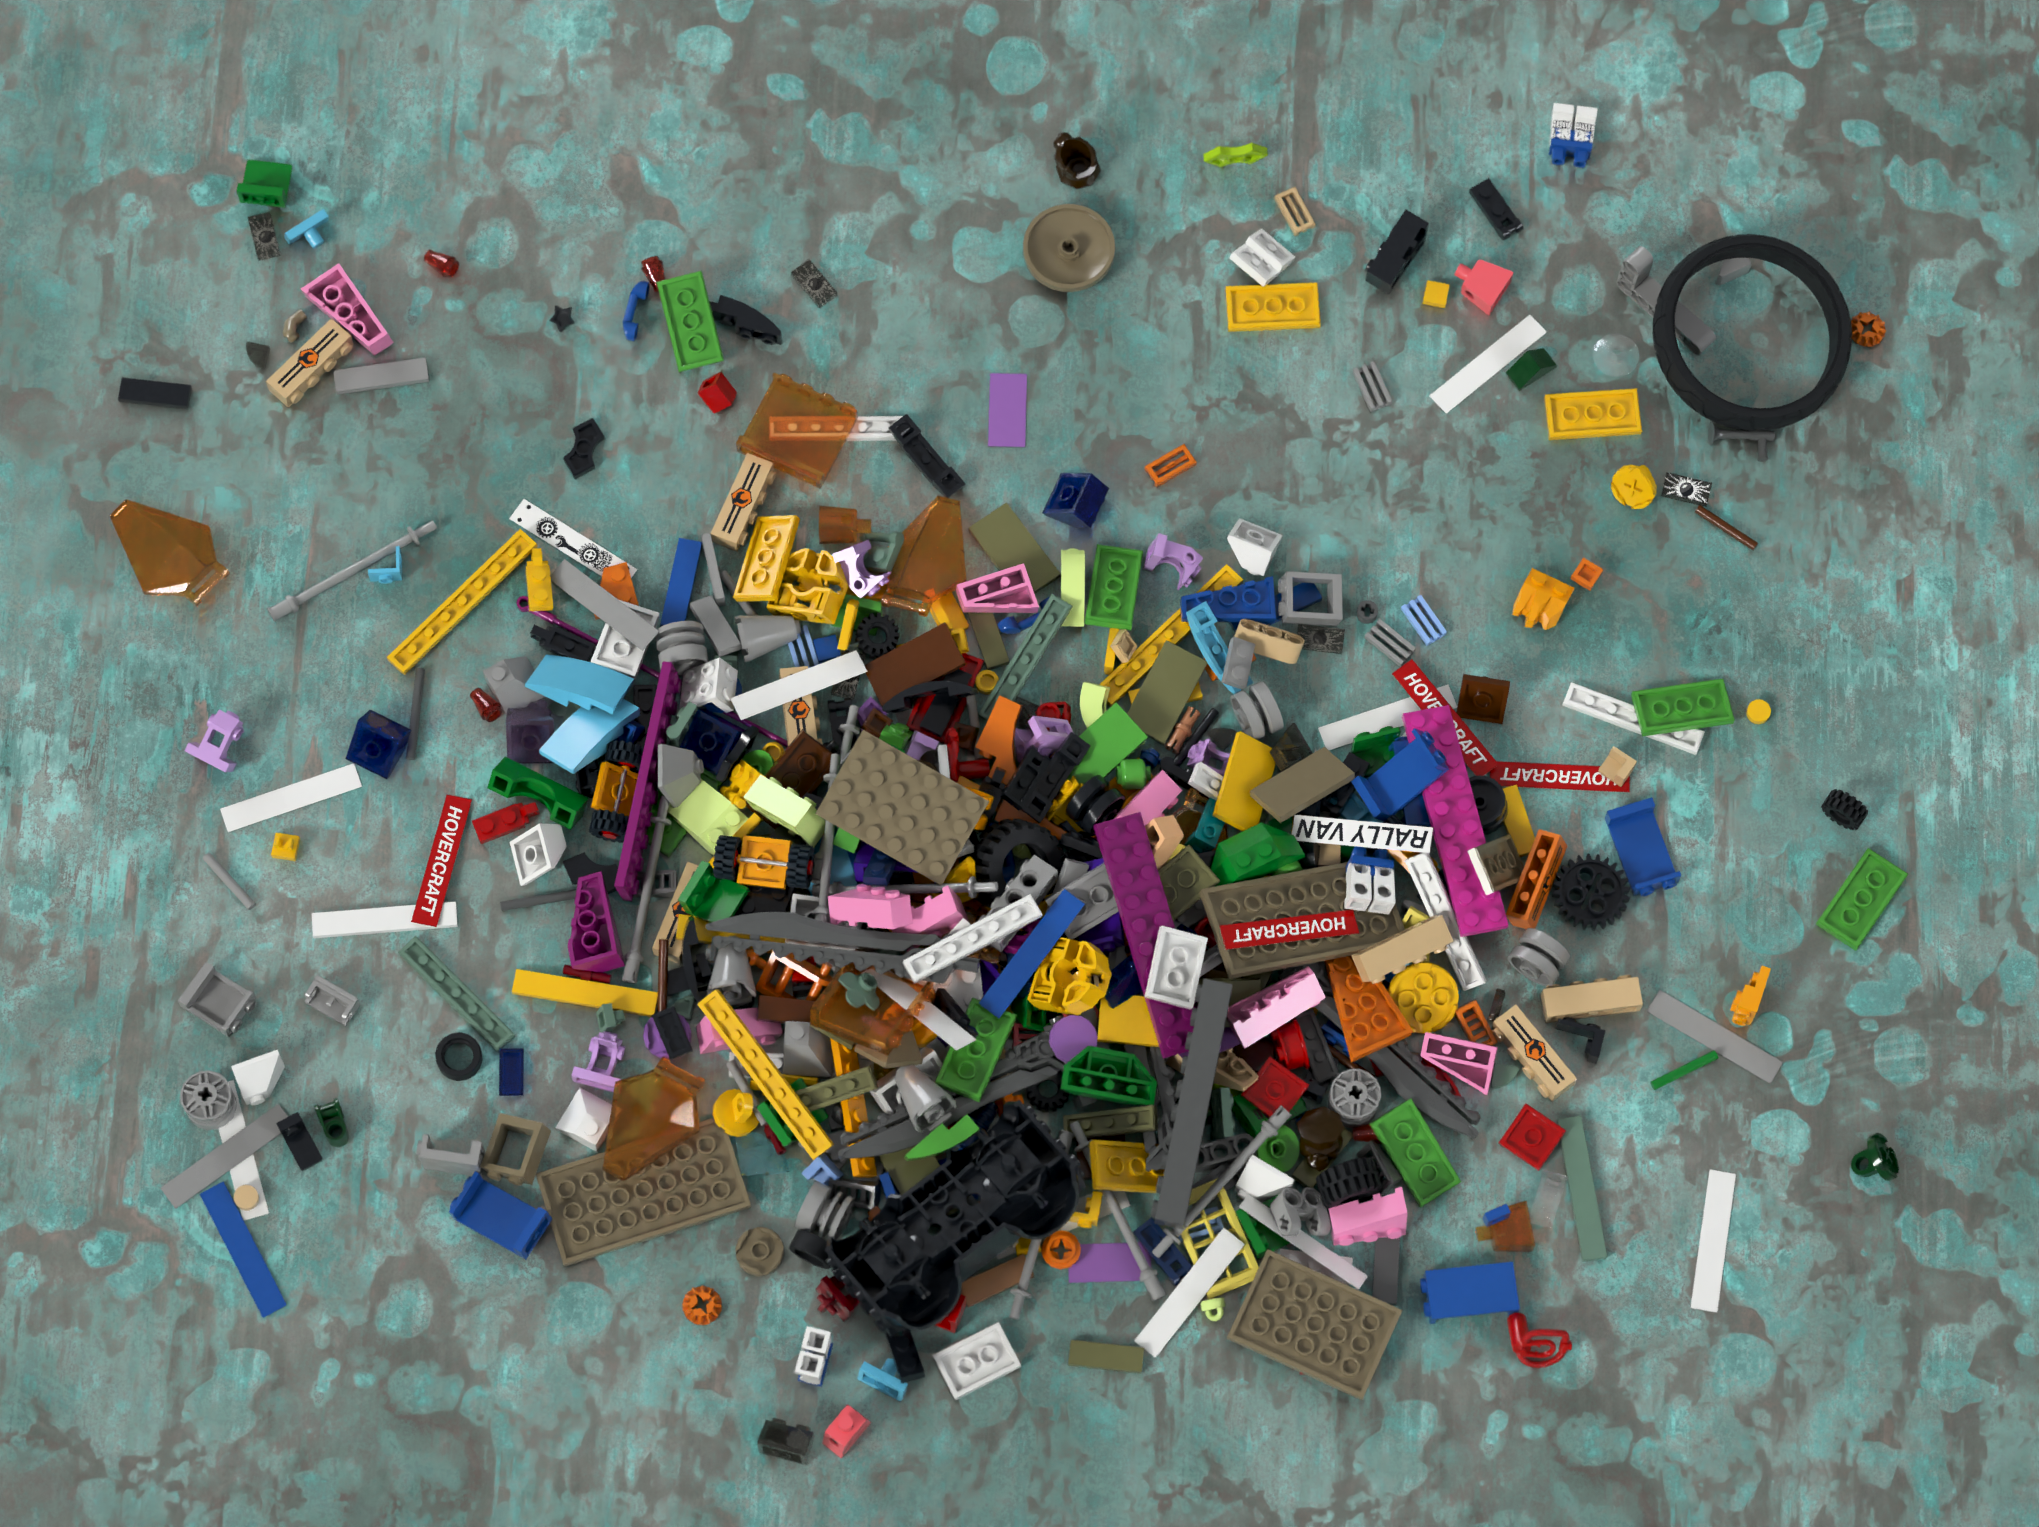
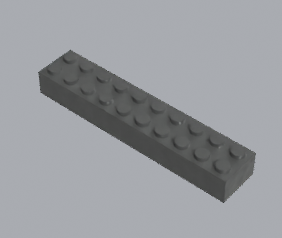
(1193, 1104)

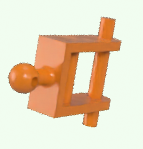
(819, 976)

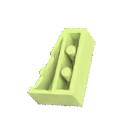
(786, 808)

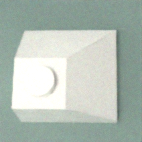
(1253, 546)
(537, 851)
(258, 1076)
(586, 1120)
(1261, 1180)

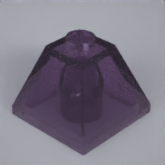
(526, 734)

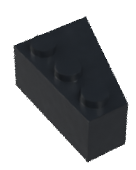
(1397, 252)

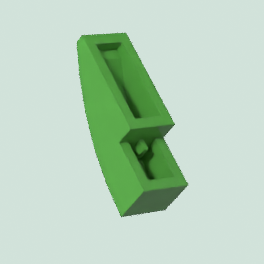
(943, 1139)

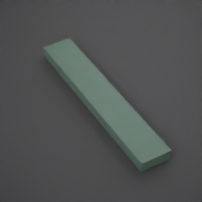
(1028, 653)
(456, 993)
(1582, 1190)

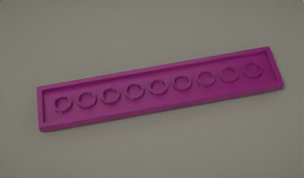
(645, 790)
(1142, 912)

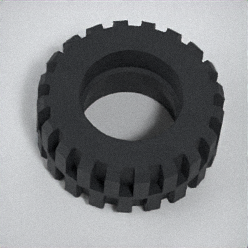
(1000, 840)

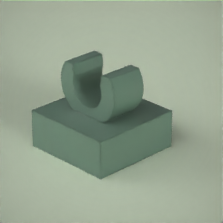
(608, 1018)

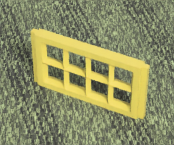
(1239, 1278)

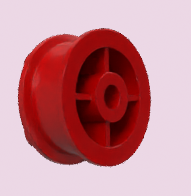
(1290, 1046)

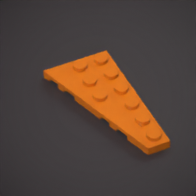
(1365, 1010)

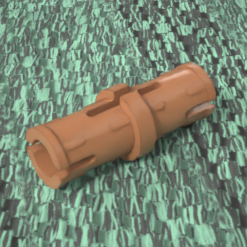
(1182, 730)

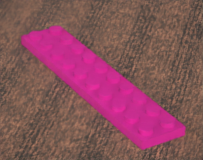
(1456, 826)

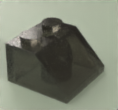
(785, 1441)

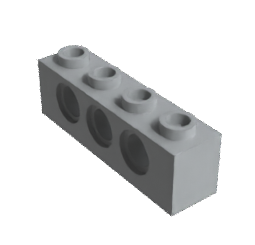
(1031, 870)

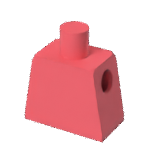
(1484, 284)
(845, 1430)

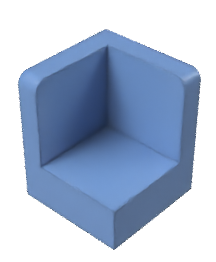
(822, 1170)

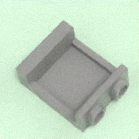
(217, 1000)
(450, 1161)

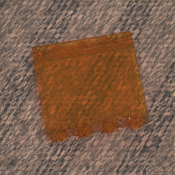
(798, 430)
(874, 1029)

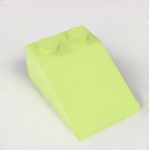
(707, 816)

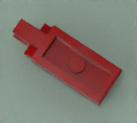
(504, 821)

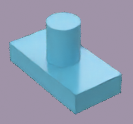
(308, 229)
(883, 1379)

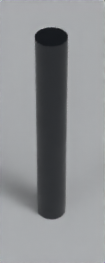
(1196, 736)

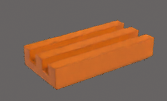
(1172, 474)

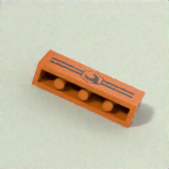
(1536, 879)

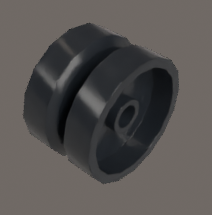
(1492, 800)
(1095, 804)

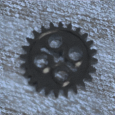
(1611, 901)

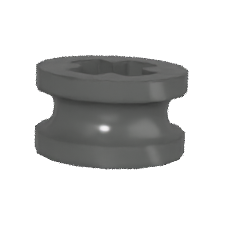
(1373, 609)

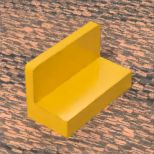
(948, 611)

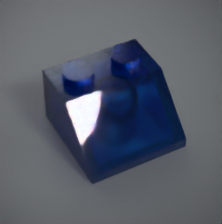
(1076, 499)
(711, 738)
(378, 743)

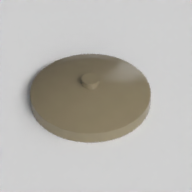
(1068, 248)

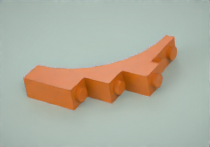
(998, 741)

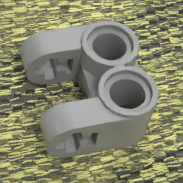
(1294, 1206)

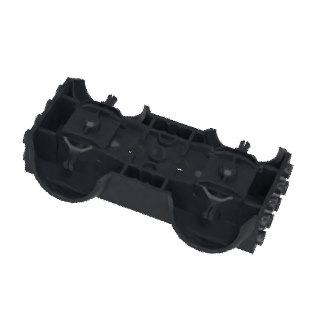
(917, 1278)

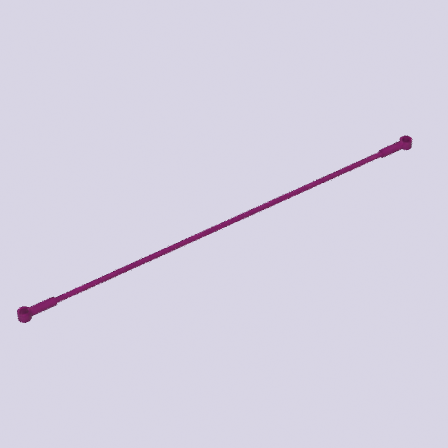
(551, 618)

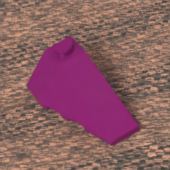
(594, 934)

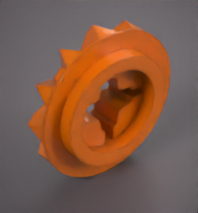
(1868, 338)
(1053, 1241)
(698, 1316)

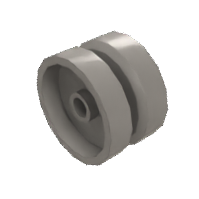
(1257, 711)
(1539, 957)

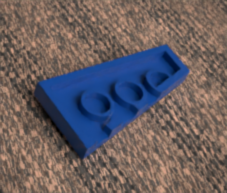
(1231, 604)

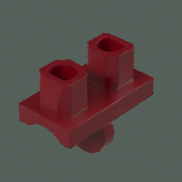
(834, 1300)

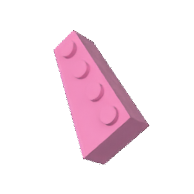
(343, 303)
(1274, 1006)

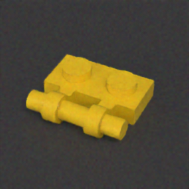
(742, 779)

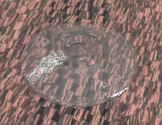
(1614, 364)

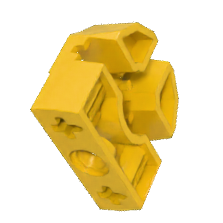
(823, 600)
(1067, 990)

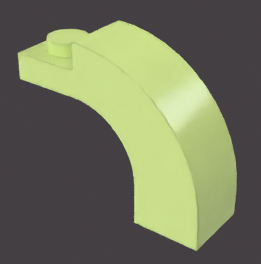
(1073, 585)
(1093, 702)

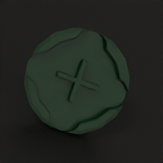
(1880, 1159)

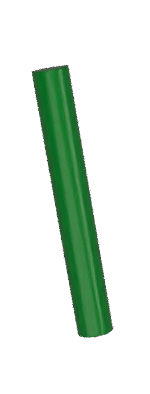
(1684, 1070)

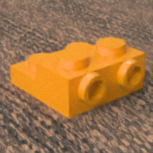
(1747, 1001)

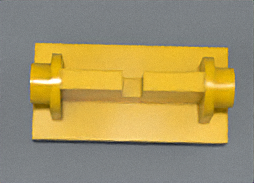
(1059, 805)

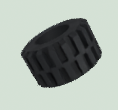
(1349, 1182)

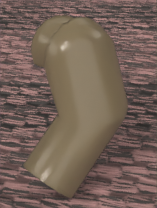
(291, 324)

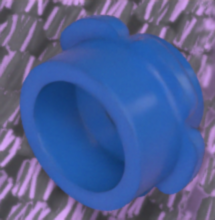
(1150, 757)

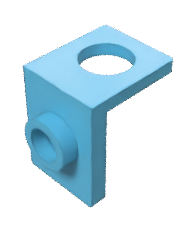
(388, 575)

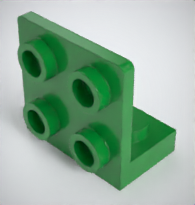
(265, 183)
(1375, 747)
(710, 896)
(778, 1125)
(1258, 1234)

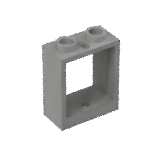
(1334, 599)

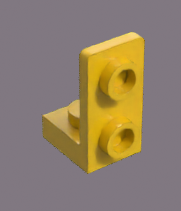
(1093, 1207)

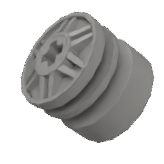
(682, 645)
(217, 1109)
(1351, 1110)
(824, 1212)

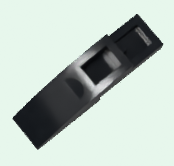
(747, 320)

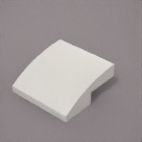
(1262, 257)

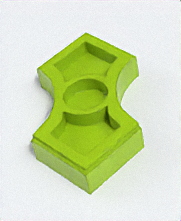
(1246, 154)

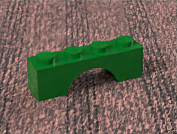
(514, 779)

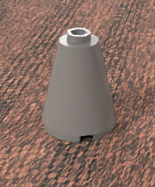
(765, 633)
(732, 976)
(924, 1099)

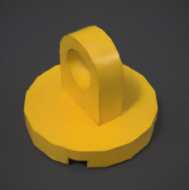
(1634, 486)
(735, 1113)

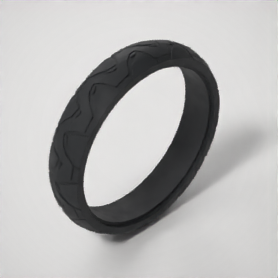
(1803, 267)

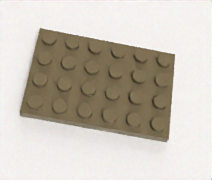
(902, 807)
(1314, 1324)

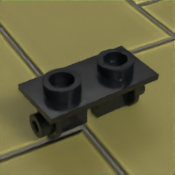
(587, 780)

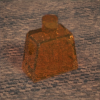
(840, 525)
(1511, 1234)

